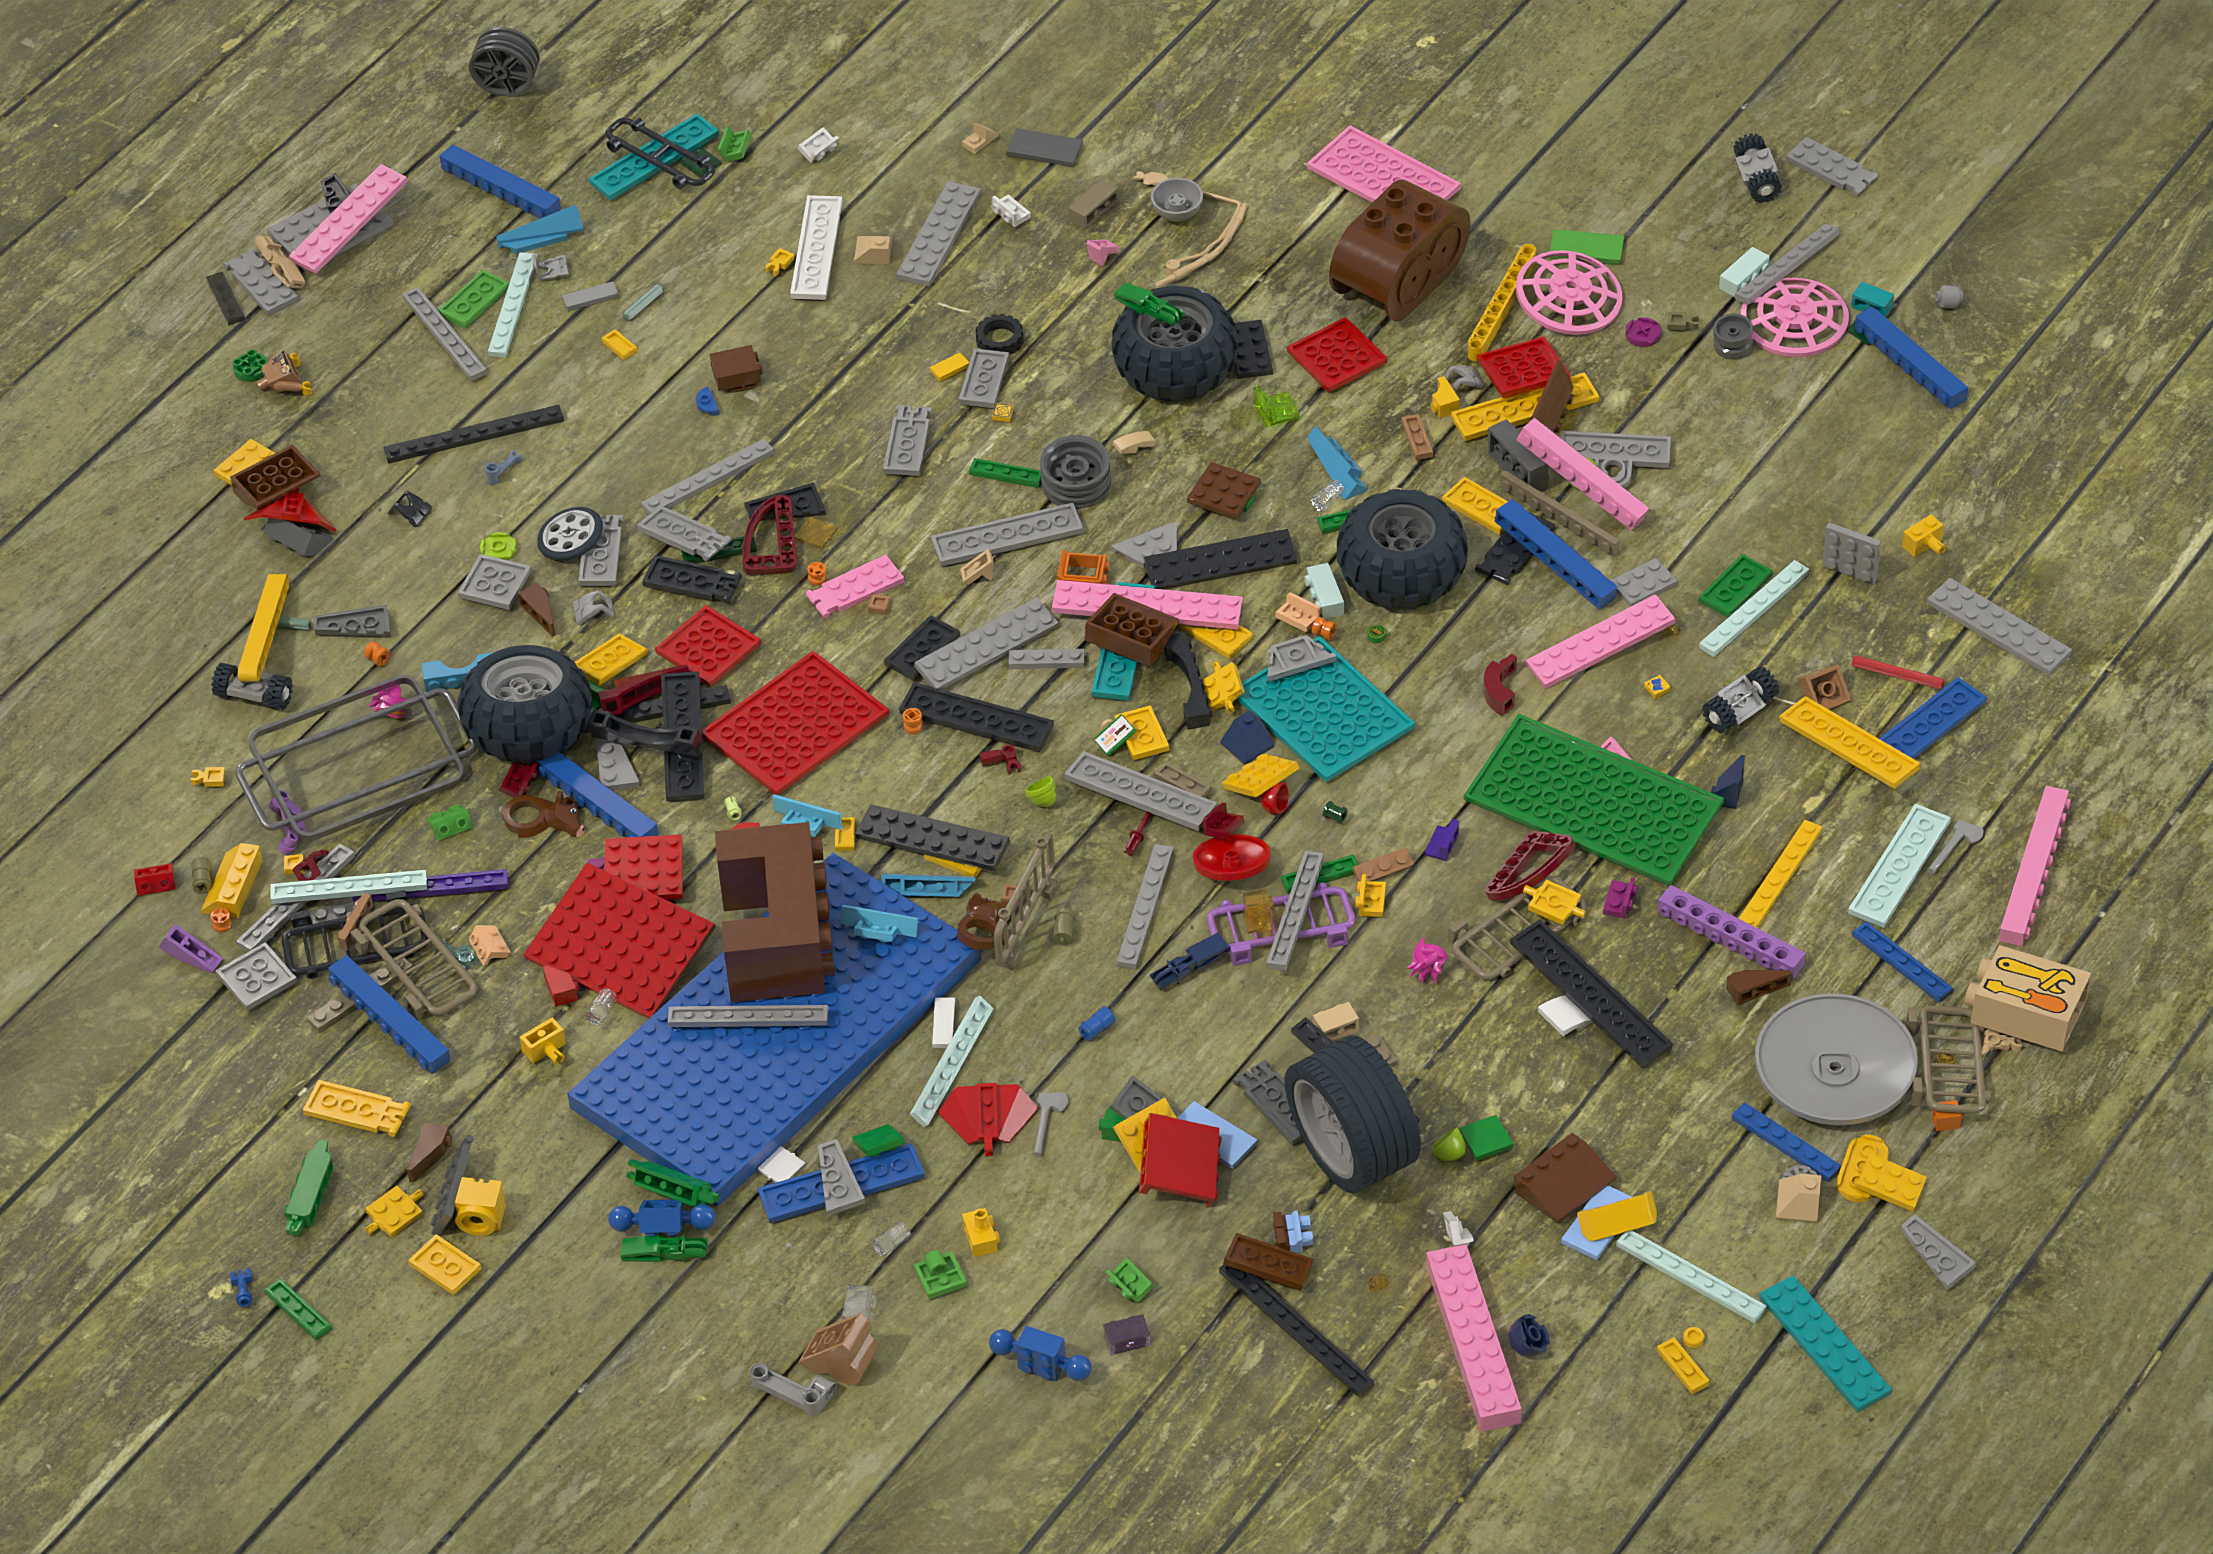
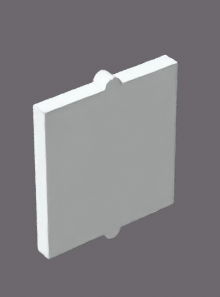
(781, 1165)

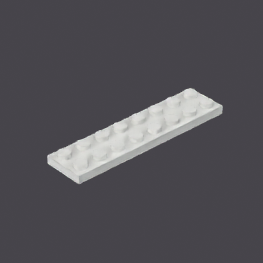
(816, 247)

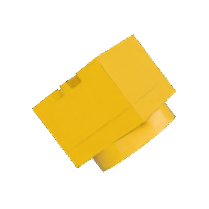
(480, 1206)

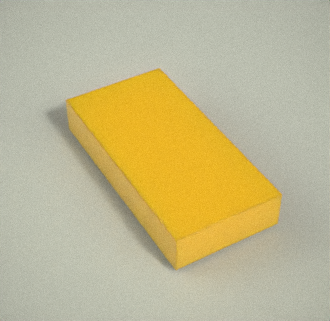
(619, 344)
(949, 367)
(846, 836)

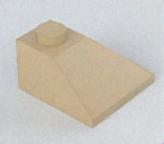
(873, 249)
(1799, 1198)

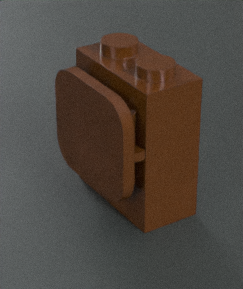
(736, 369)

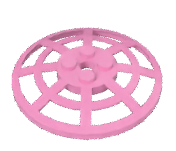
(1569, 296)
(1798, 320)

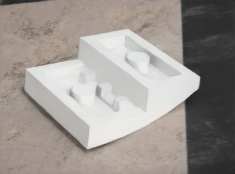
(1564, 1015)

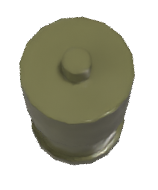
(201, 874)
(1063, 926)

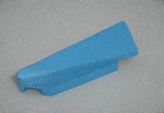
(542, 232)
(1337, 463)
(927, 884)

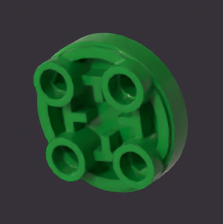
(249, 366)

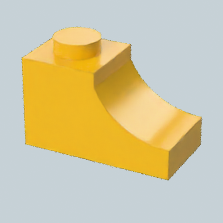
(1445, 399)

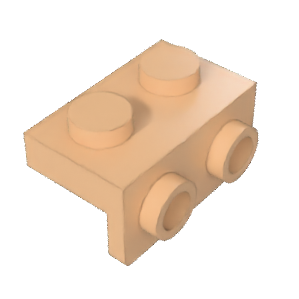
(1298, 612)
(488, 943)

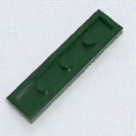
(733, 548)

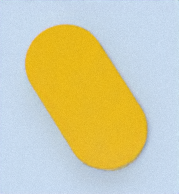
(1854, 1163)

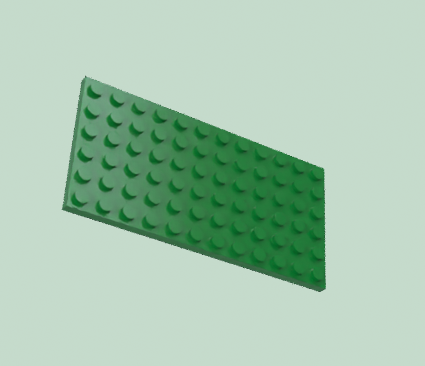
(1595, 797)

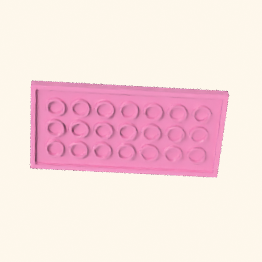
(1371, 166)

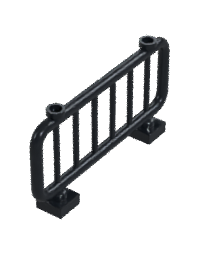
(302, 924)

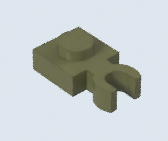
(1679, 321)

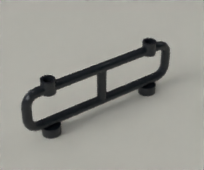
(680, 180)

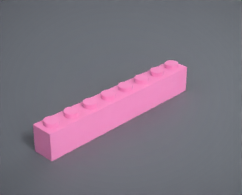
(1582, 474)

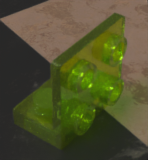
(1274, 408)

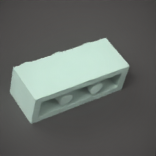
(1743, 271)
(1324, 590)

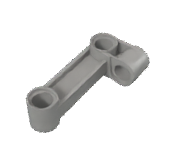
(817, 1393)

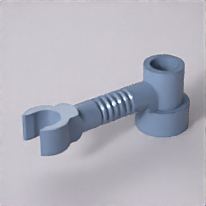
(493, 470)

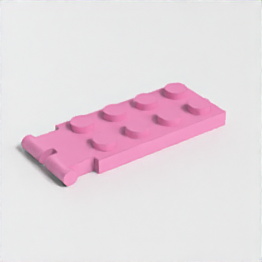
(855, 586)

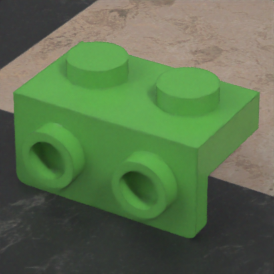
(734, 144)
(449, 822)
(1131, 1280)

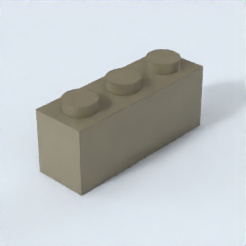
(1093, 204)

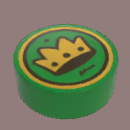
(1376, 633)

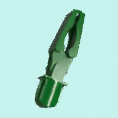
(1145, 302)
(657, 1248)

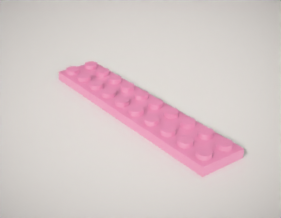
(1189, 607)

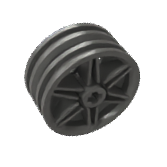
(504, 62)
(1076, 479)

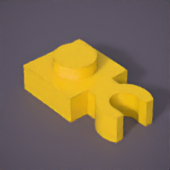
(779, 259)
(211, 777)

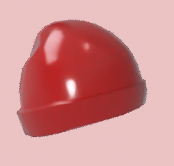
(1275, 799)

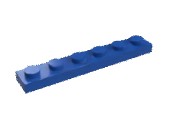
(1786, 1141)

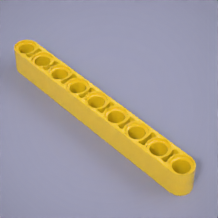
(1500, 304)
(263, 628)

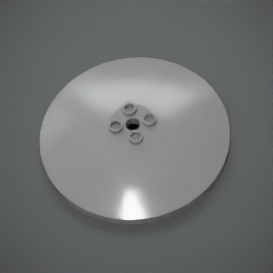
(1836, 1031)

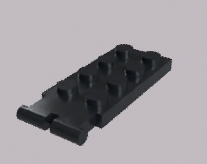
(1507, 556)
(691, 579)

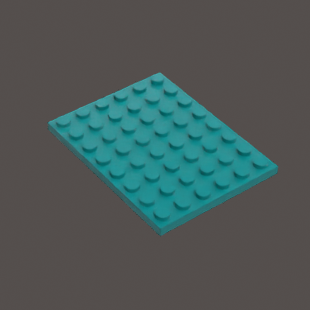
(1326, 714)

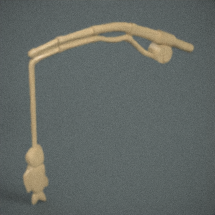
(1173, 268)

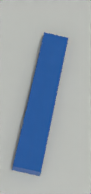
(1902, 962)

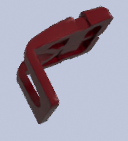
(310, 863)

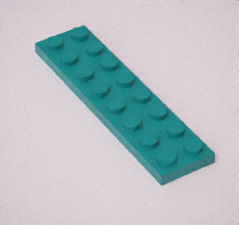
(633, 170)
(1115, 672)
(1825, 1343)

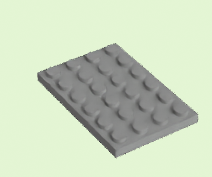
(297, 228)

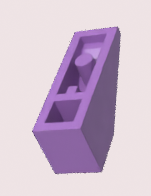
(189, 950)

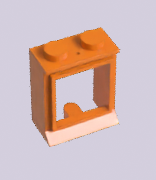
(1083, 560)

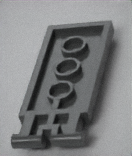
(1268, 1095)
(449, 1188)

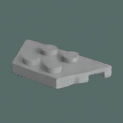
(1149, 543)
(1296, 656)

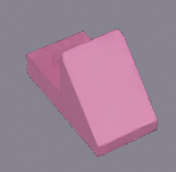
(1100, 249)

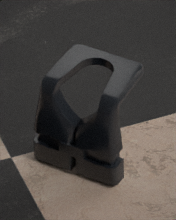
(414, 511)

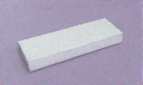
(943, 1022)

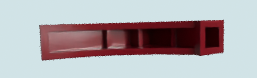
(634, 689)

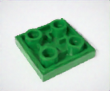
(1486, 1137)
(878, 1140)

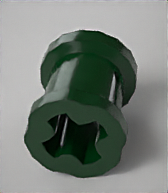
(1335, 812)

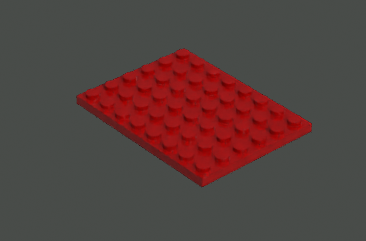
(795, 723)
(620, 940)

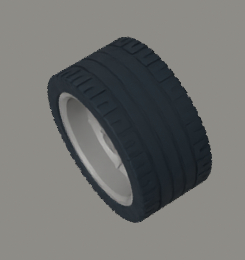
(1352, 1113)

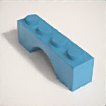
(440, 676)

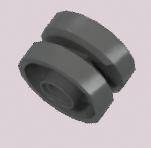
(1733, 336)

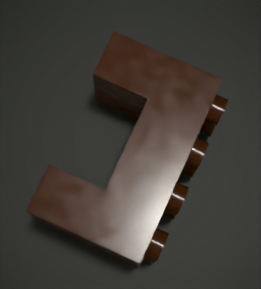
(781, 951)

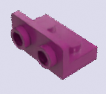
(1619, 898)

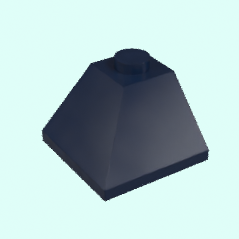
(1247, 738)
(1730, 783)

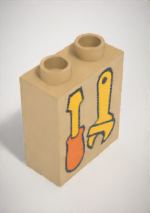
(2028, 997)

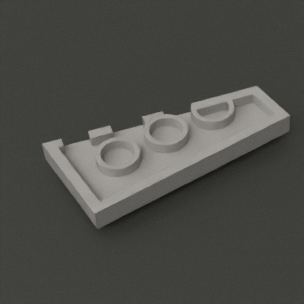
(615, 766)
(838, 1180)
(1938, 1253)

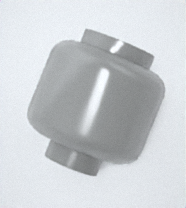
(1949, 297)

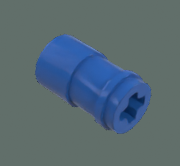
(1096, 1023)

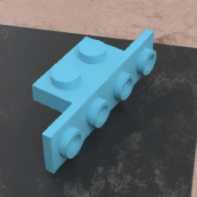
(802, 812)
(878, 924)

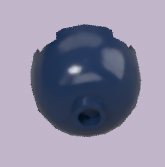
(1528, 1336)

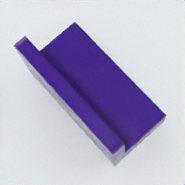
(1443, 841)

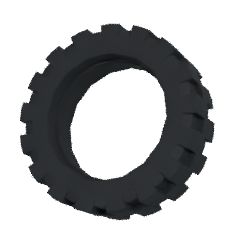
(999, 322)

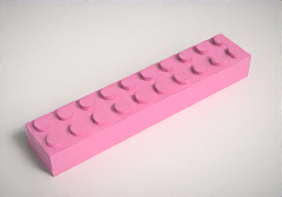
(1473, 1338)

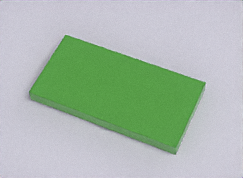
(1602, 247)
(474, 299)

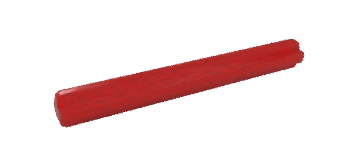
(1898, 672)

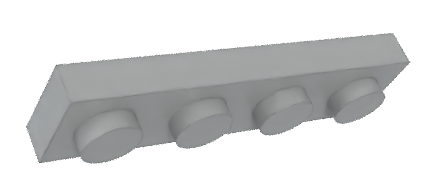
(1046, 658)

